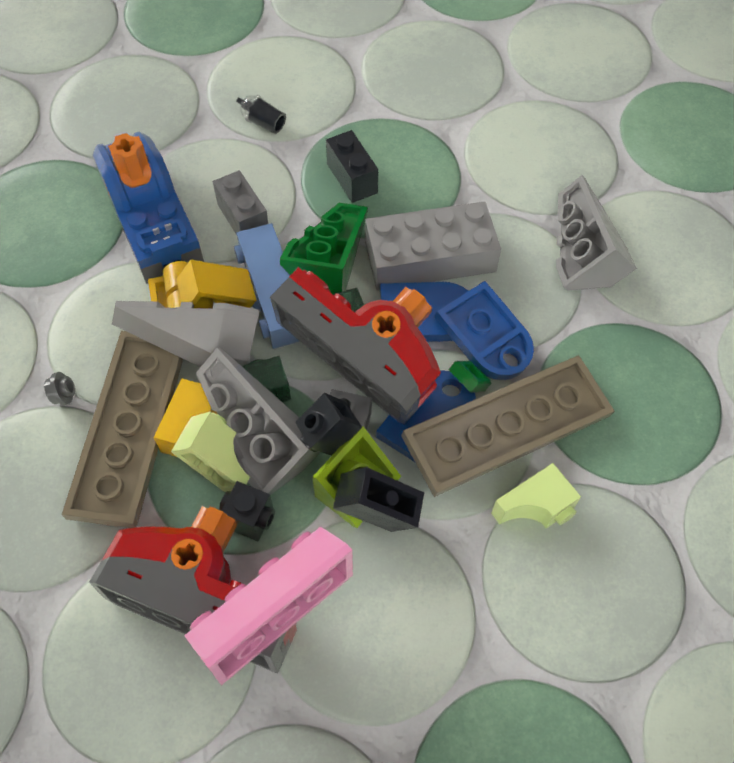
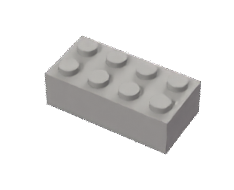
(432, 244)

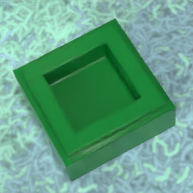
(470, 376)

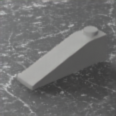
(588, 243)
(190, 330)
(266, 435)

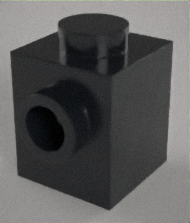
(327, 424)
(249, 508)

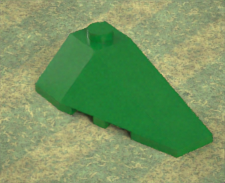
(329, 246)

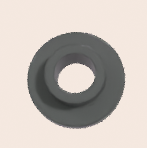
(59, 389)

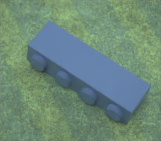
(261, 255)

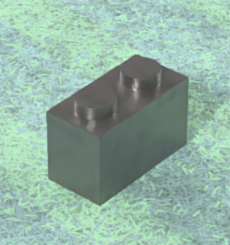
(239, 202)

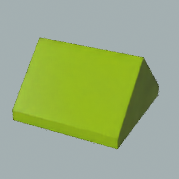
(355, 454)

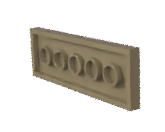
(506, 425)
(120, 440)

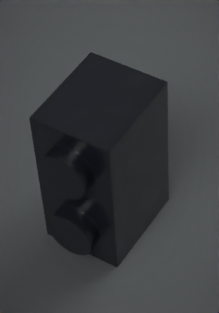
(352, 166)
(379, 500)

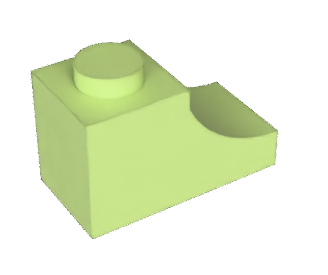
(209, 450)
(543, 498)

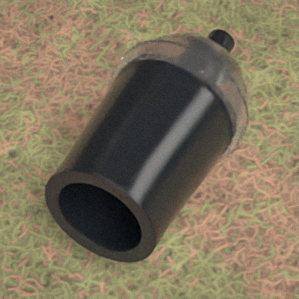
(262, 113)

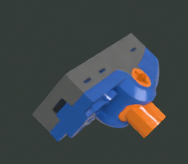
(146, 203)

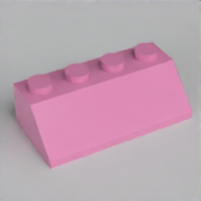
(270, 603)

